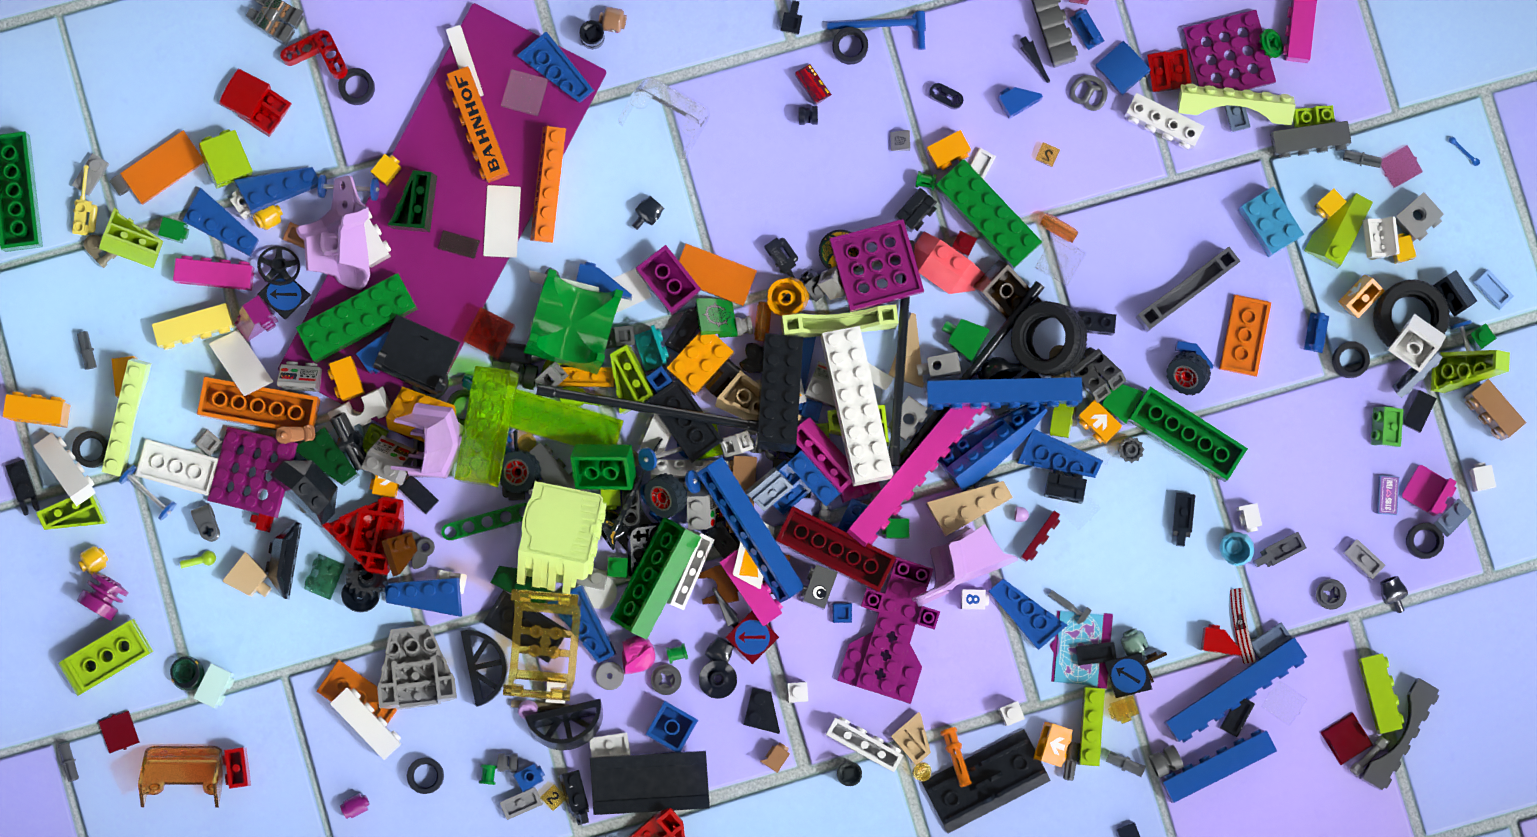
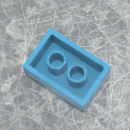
(1271, 221)

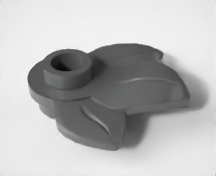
(421, 556)

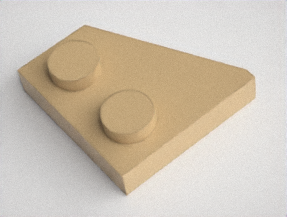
(913, 739)

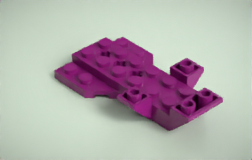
(898, 615)

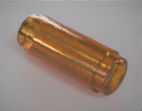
(1059, 227)
(762, 321)

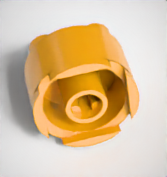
(777, 295)

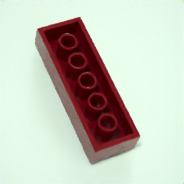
(835, 549)

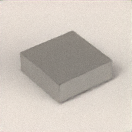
(208, 442)

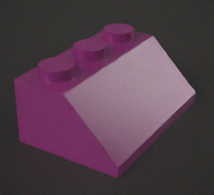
(668, 279)

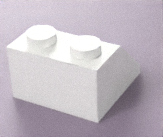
(1417, 343)

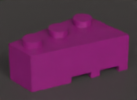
(255, 318)

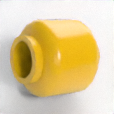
(268, 217)
(93, 560)

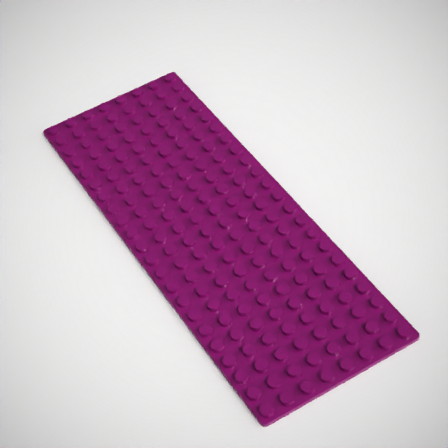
(444, 284)

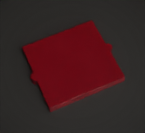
(119, 732)

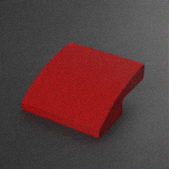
(1169, 70)
(244, 94)
(270, 114)

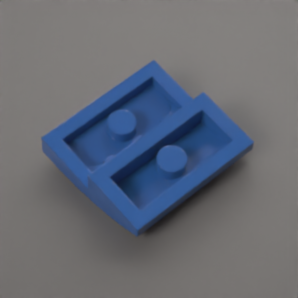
(1123, 67)
(793, 496)

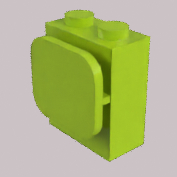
(225, 158)

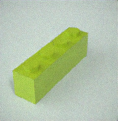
(1380, 693)
(1091, 726)

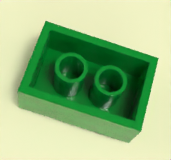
(603, 466)

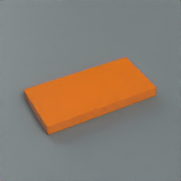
(162, 167)
(717, 274)
(1245, 335)
(345, 677)

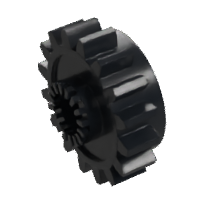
(365, 589)

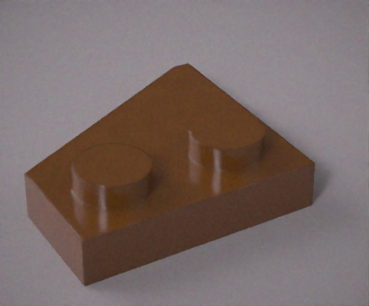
(399, 552)

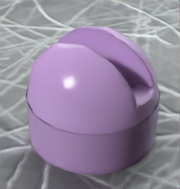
(1021, 514)

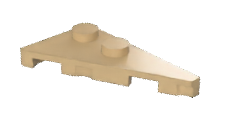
(913, 355)

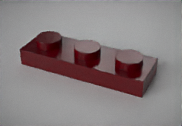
(1041, 537)

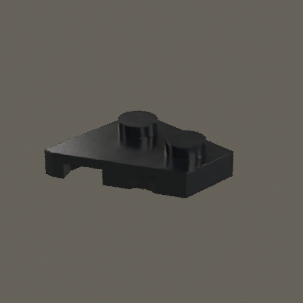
(761, 711)

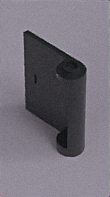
(416, 359)

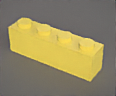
(192, 326)

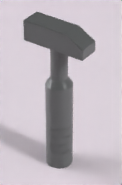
(1068, 605)

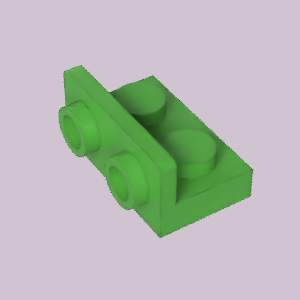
(1387, 426)

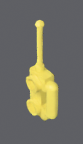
(81, 209)

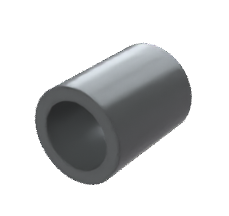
(120, 185)

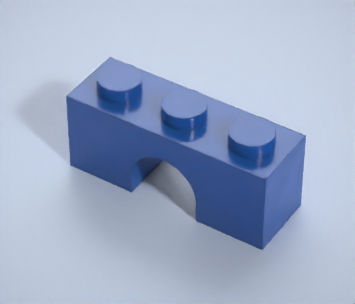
(814, 478)

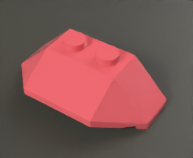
(945, 265)

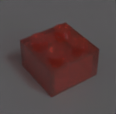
(489, 333)

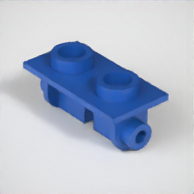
(1086, 29)
(1316, 332)

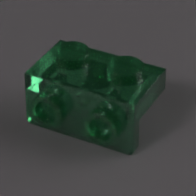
(324, 576)

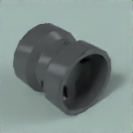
(502, 762)

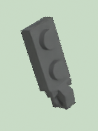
(1281, 550)

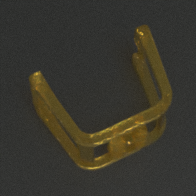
(568, 604)

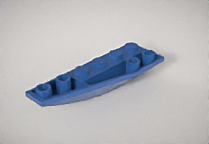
(989, 446)

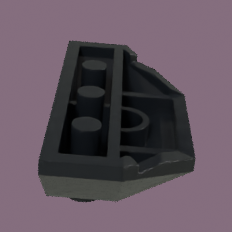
(308, 487)
(283, 559)

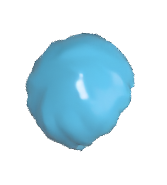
(1237, 548)

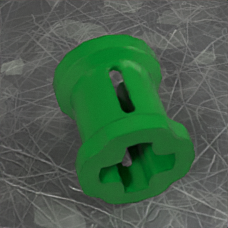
(926, 180)
(677, 653)
(487, 774)

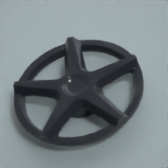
(278, 265)

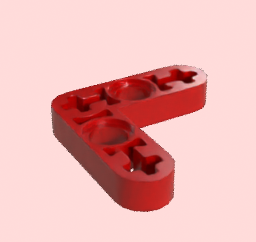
(317, 47)

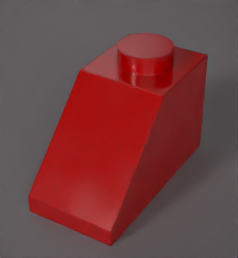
(1218, 641)

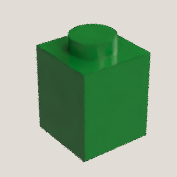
(173, 230)
(1481, 337)
(897, 529)
(617, 567)

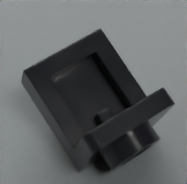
(810, 280)

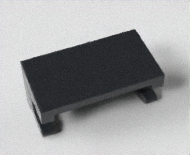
(722, 540)

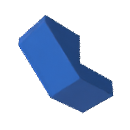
(1192, 347)

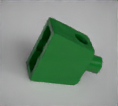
(965, 337)
(1122, 402)

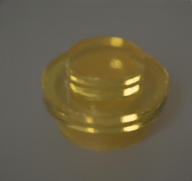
(526, 442)
(922, 771)

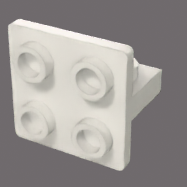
(1381, 237)

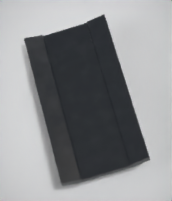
(997, 778)
(649, 782)

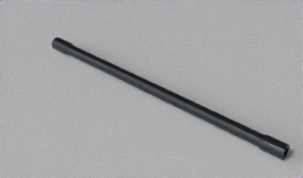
(1030, 296)
(551, 391)
(894, 449)

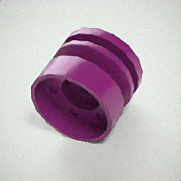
(102, 596)

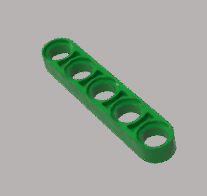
(477, 521)

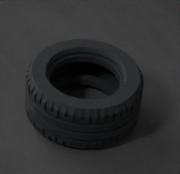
(1409, 288)
(1023, 332)

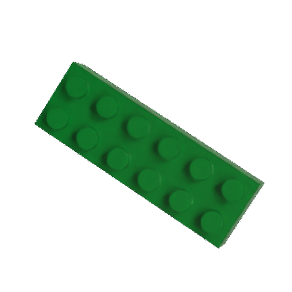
(18, 195)
(988, 214)
(356, 318)
(1187, 434)
(655, 578)

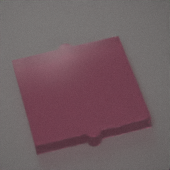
(1400, 166)

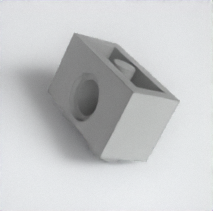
(914, 409)

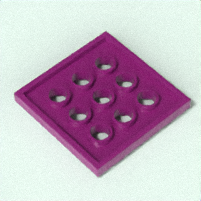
(1229, 25)
(851, 281)
(241, 479)

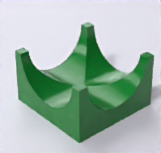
(572, 324)

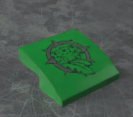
(716, 317)

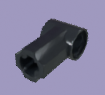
(721, 380)

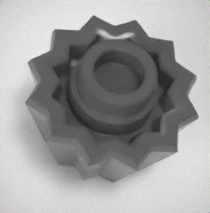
(1131, 449)

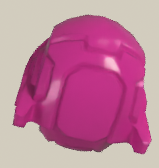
(637, 655)

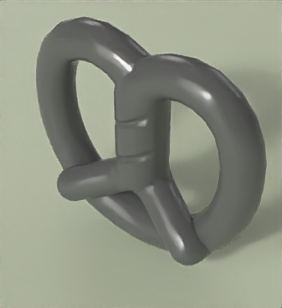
(1089, 92)

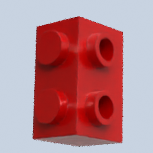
(237, 767)

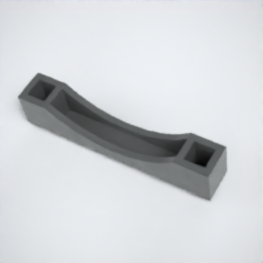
(1188, 289)
(1419, 699)

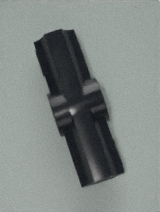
(349, 440)

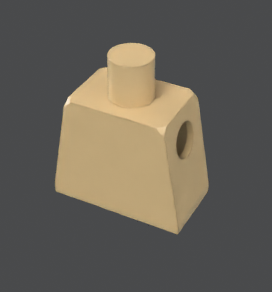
(248, 577)

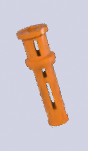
(952, 746)

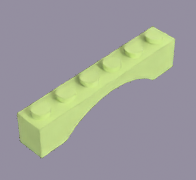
(1197, 99)
(870, 319)
(127, 407)

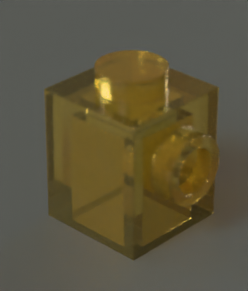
(1123, 709)

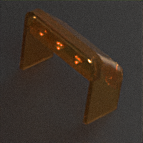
(181, 767)

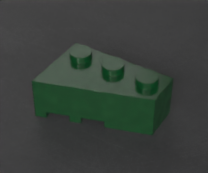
(416, 204)
(328, 457)
(506, 579)

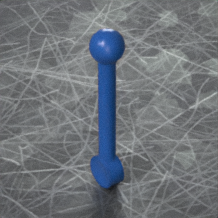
(1475, 161)

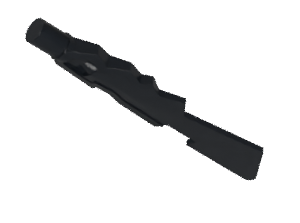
(619, 520)

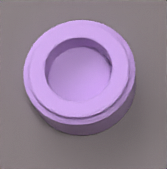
(527, 708)

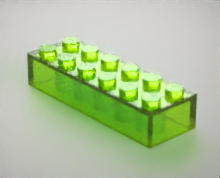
(562, 421)
(486, 426)

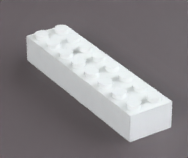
(856, 406)

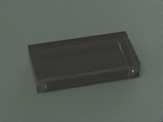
(458, 244)

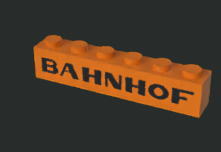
(478, 124)
(548, 184)

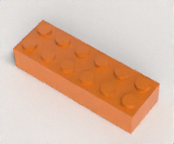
(261, 408)

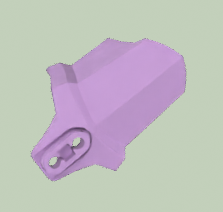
(338, 239)
(441, 440)
(963, 560)

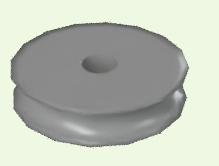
(615, 670)

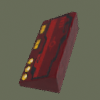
(812, 84)

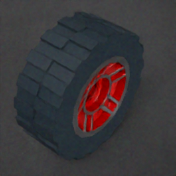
(1188, 373)
(529, 471)
(665, 495)

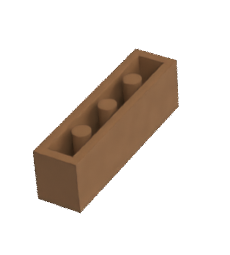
(745, 472)

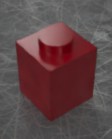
(964, 243)

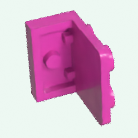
(1429, 490)

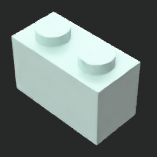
(214, 686)

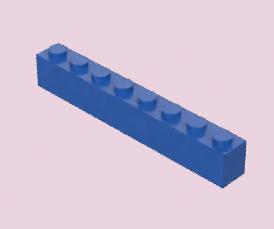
(1004, 392)
(750, 529)
(1235, 690)

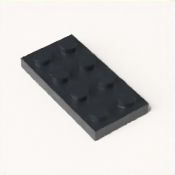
(692, 436)
(502, 620)

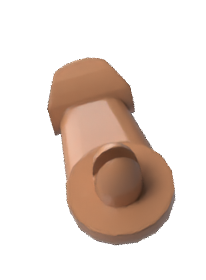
(293, 434)

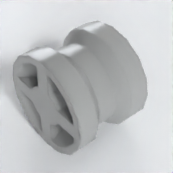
(744, 325)

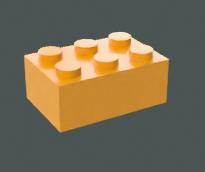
(700, 361)
(404, 405)
(36, 409)

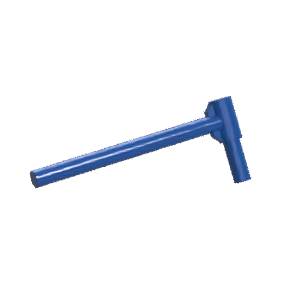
(917, 21)

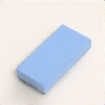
(1493, 289)

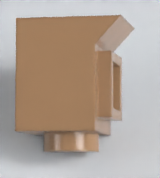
(776, 757)

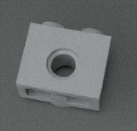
(1429, 217)

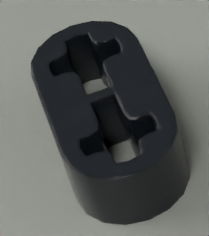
(948, 92)

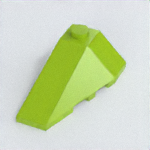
(1338, 233)

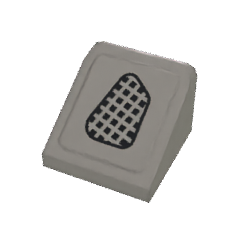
(900, 140)

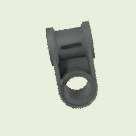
(205, 519)

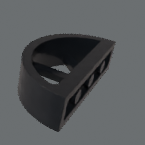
(473, 668)
(565, 714)

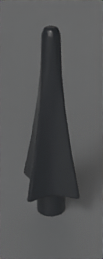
(1030, 51)
(729, 614)

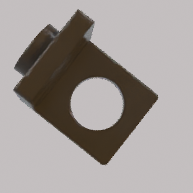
(1152, 657)

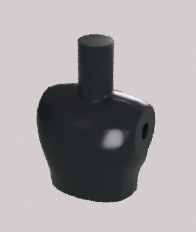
(648, 211)
(1393, 591)
(719, 650)

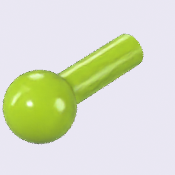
(207, 558)

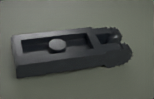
(22, 485)

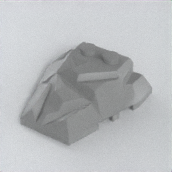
(414, 671)

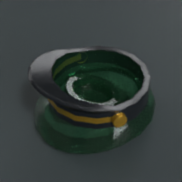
(187, 673)

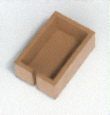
(1494, 410)

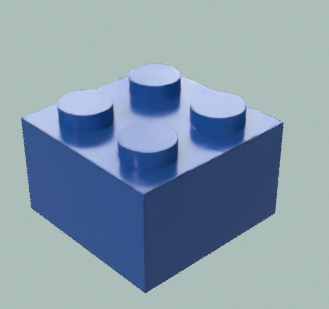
(672, 727)

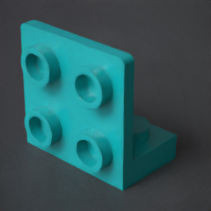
(650, 349)

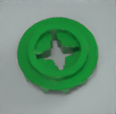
(1274, 47)

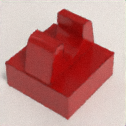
(262, 522)

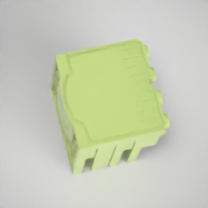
(559, 536)

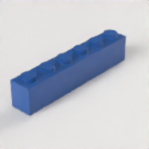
(1218, 766)

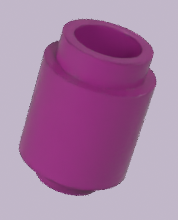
(355, 806)

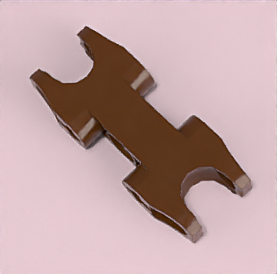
(724, 584)

